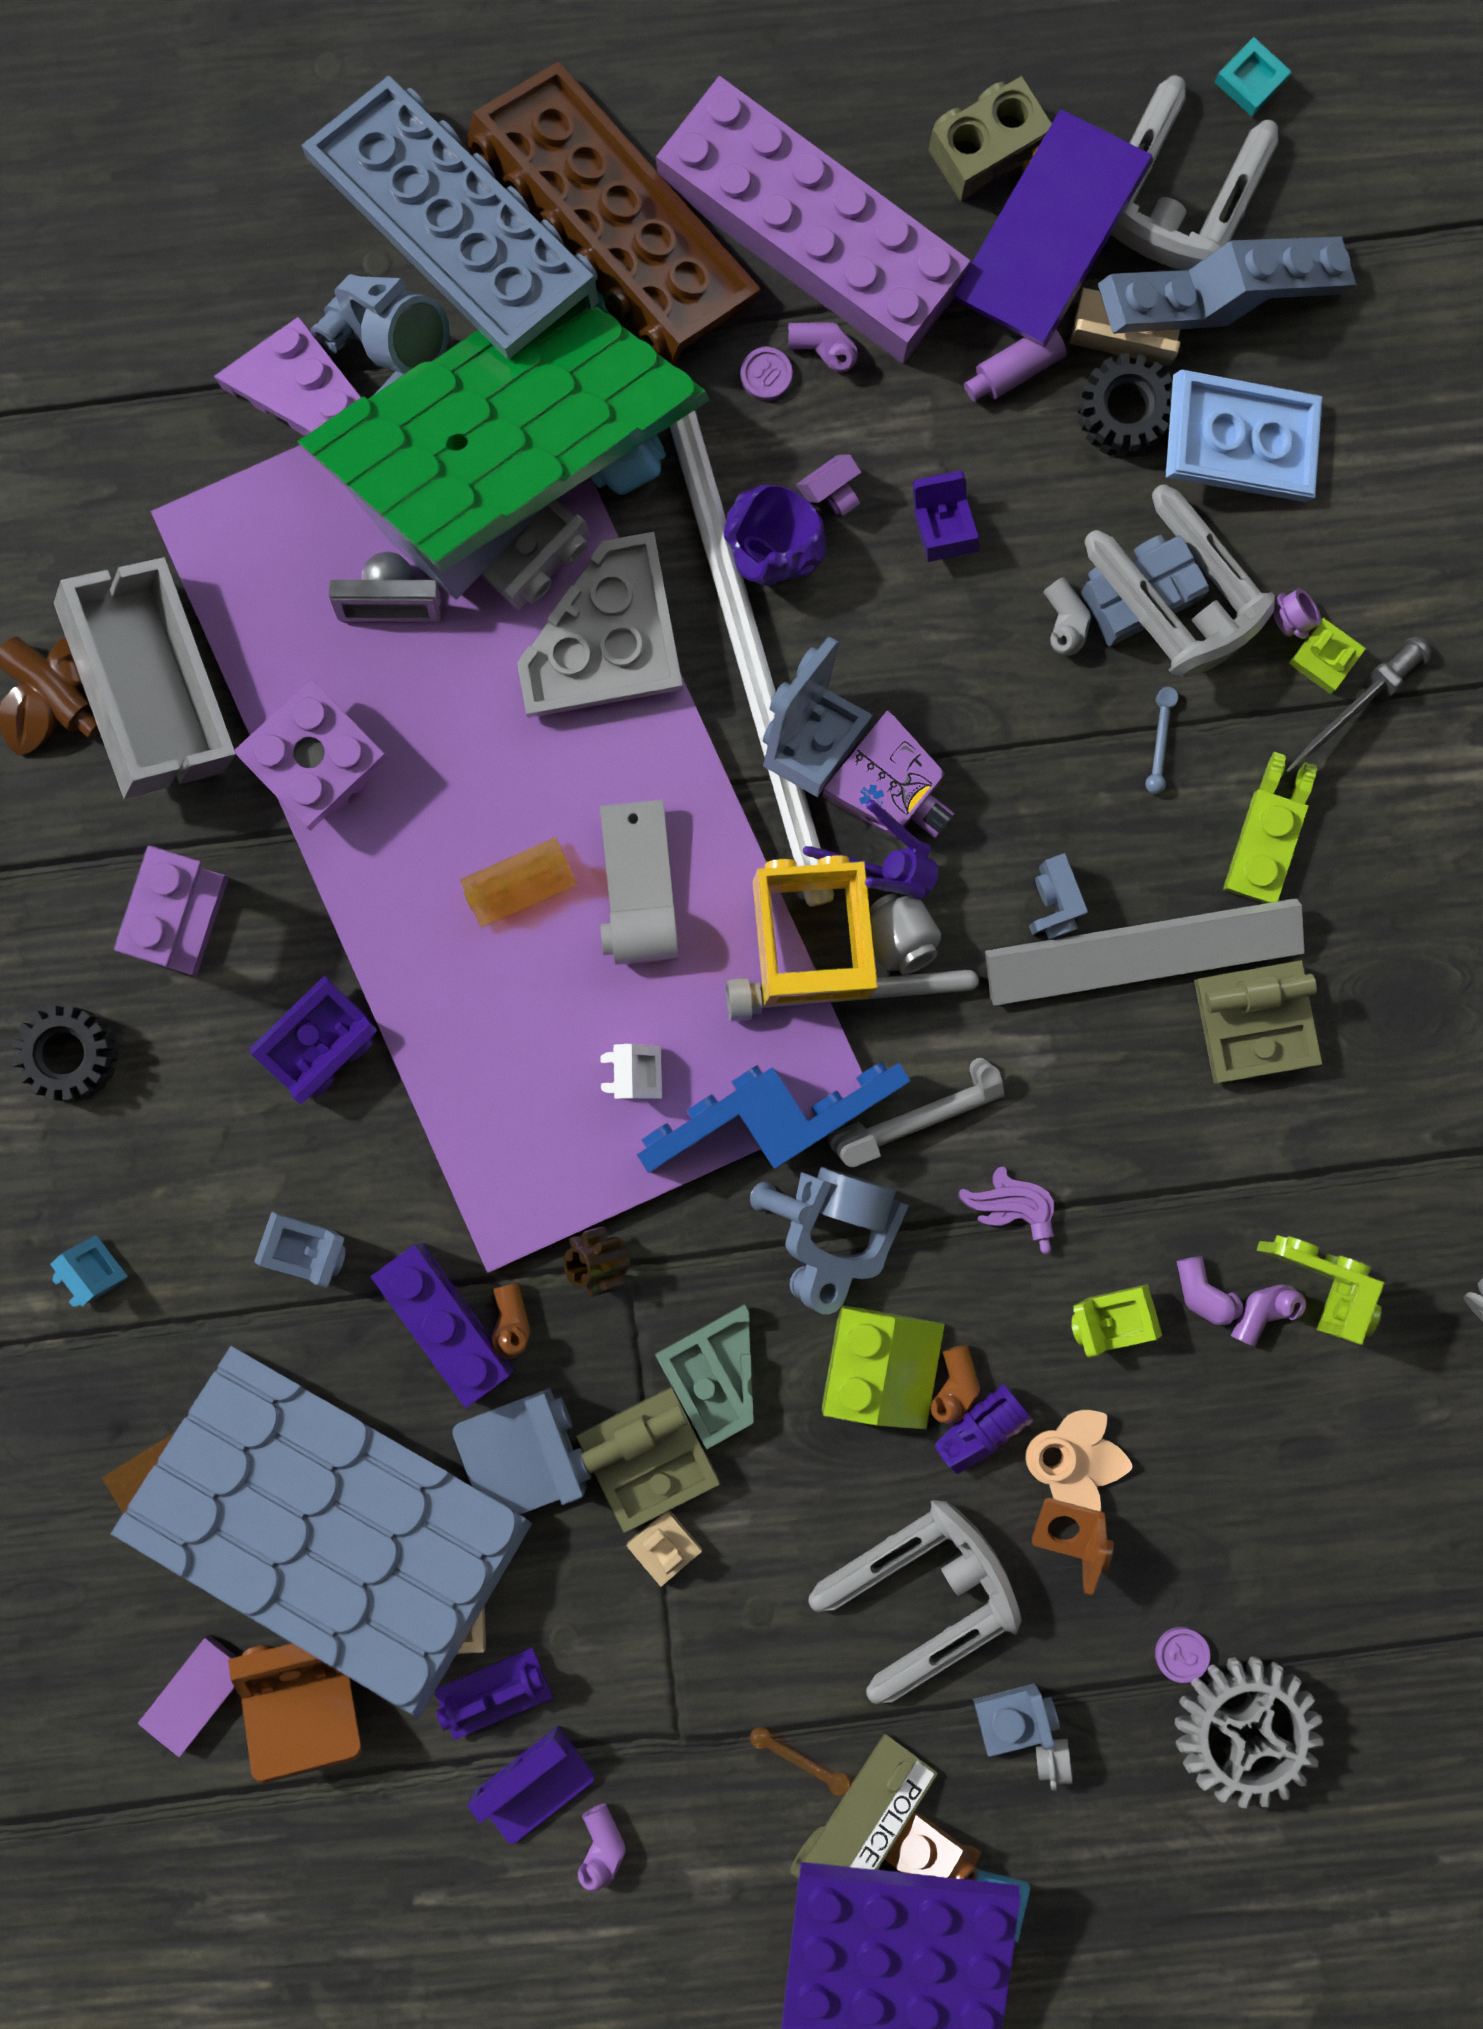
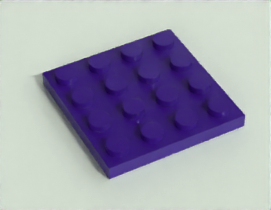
(898, 1950)

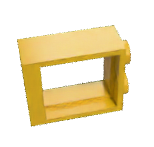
(822, 985)

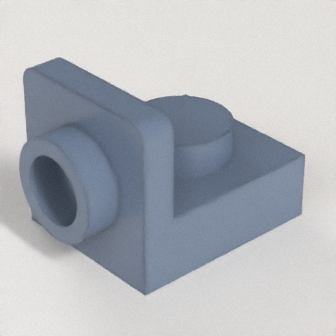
(1058, 889)
(1016, 1720)

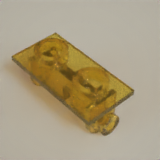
(518, 882)

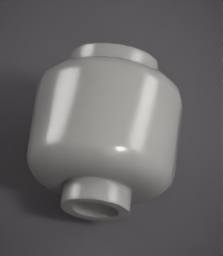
(903, 934)

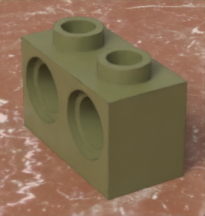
(998, 146)

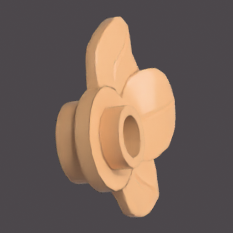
(1084, 1460)

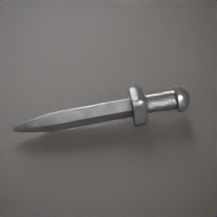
(1382, 682)

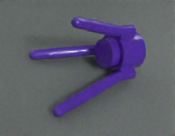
(903, 871)

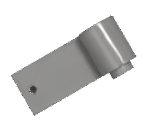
(638, 884)

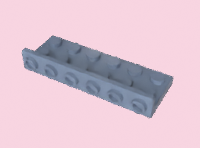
(451, 216)

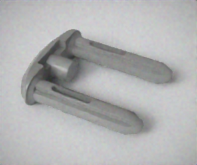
(1158, 235)
(1221, 632)
(975, 1566)

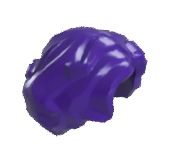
(774, 535)

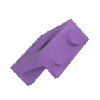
(171, 911)

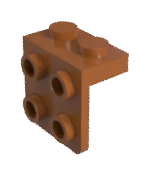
(294, 1712)

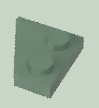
(714, 1376)

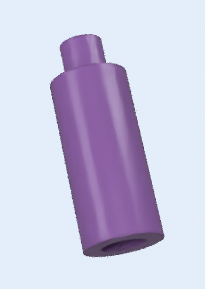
(1014, 366)

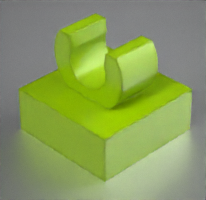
(1327, 656)

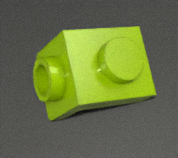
(1115, 1320)

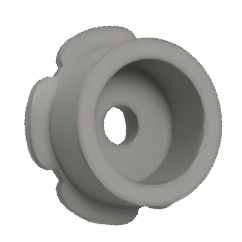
(1054, 1764)

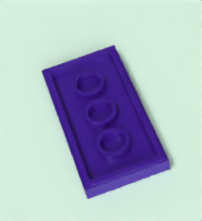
(1053, 227)

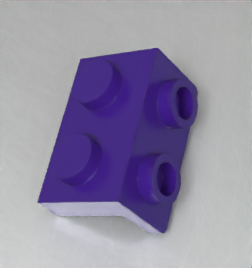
(314, 1040)

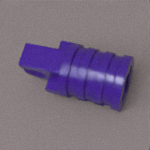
(983, 1430)

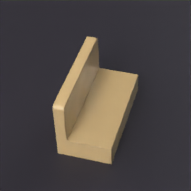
(1094, 331)

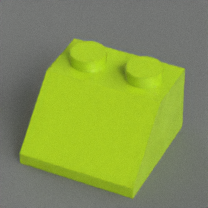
(882, 1368)

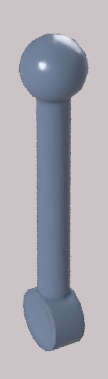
(1165, 699)

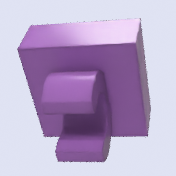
(831, 484)

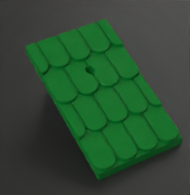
(482, 443)

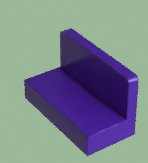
(532, 1786)

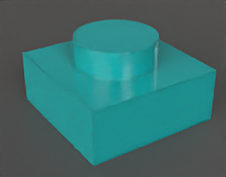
(1252, 76)

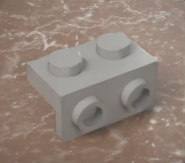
(529, 562)

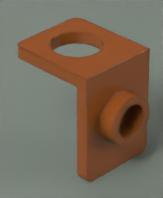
(1088, 1544)

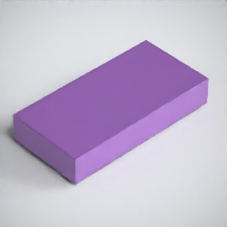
(191, 1697)

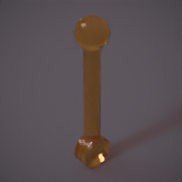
(837, 1781)

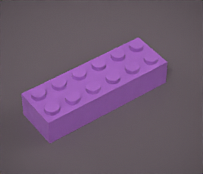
(811, 219)

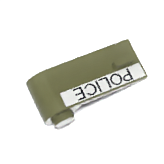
(870, 1811)

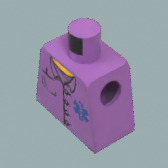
(895, 774)

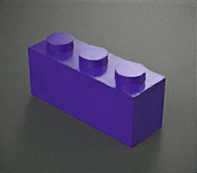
(442, 1323)

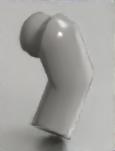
(1072, 618)

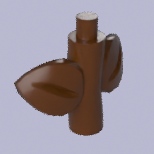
(46, 694)

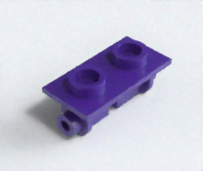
(492, 1694)

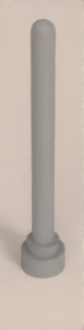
(747, 998)

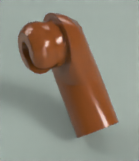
(512, 1326)
(960, 1389)

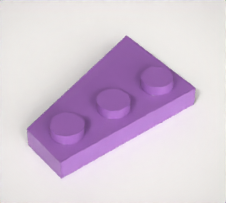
(290, 379)

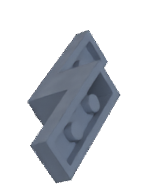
(1226, 284)

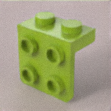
(1353, 1297)

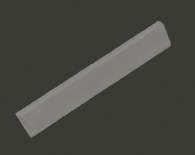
(1145, 951)

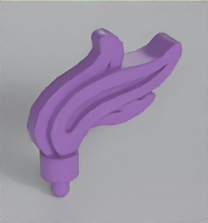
(1013, 1201)

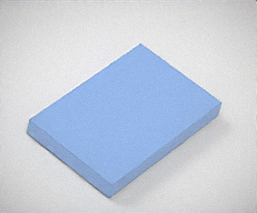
(1243, 436)

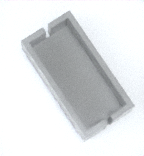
(143, 677)

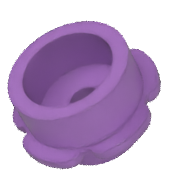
(1296, 613)

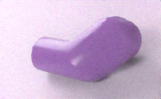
(828, 341)
(1204, 1298)
(1267, 1306)
(605, 1852)

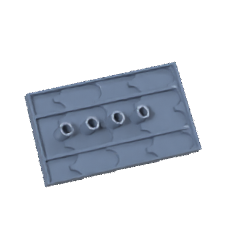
(323, 1530)

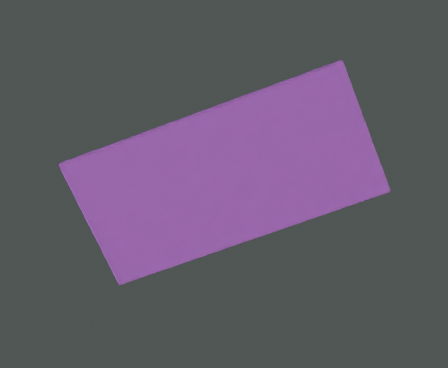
(509, 1018)

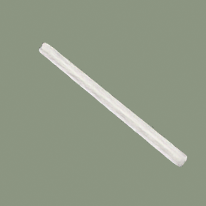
(742, 632)

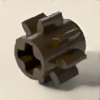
(596, 1261)

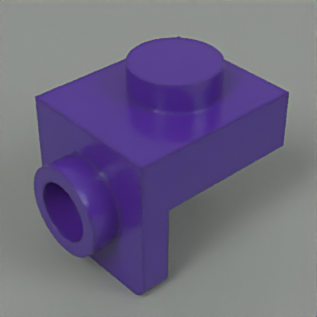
(944, 516)

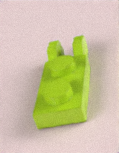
(1269, 834)

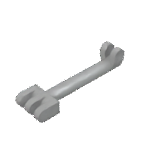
(859, 1145)

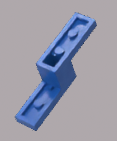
(771, 1115)

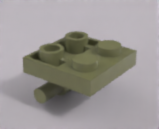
(1258, 1021)
(647, 1459)

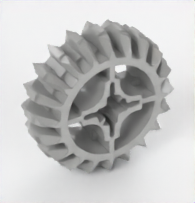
(1242, 1754)

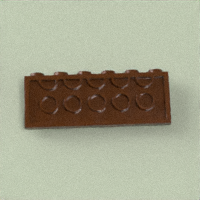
(611, 206)

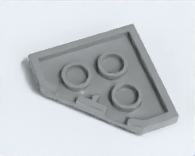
(605, 635)

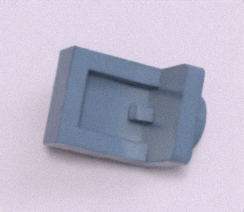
(301, 1249)

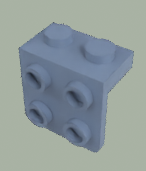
(812, 725)
(523, 1453)

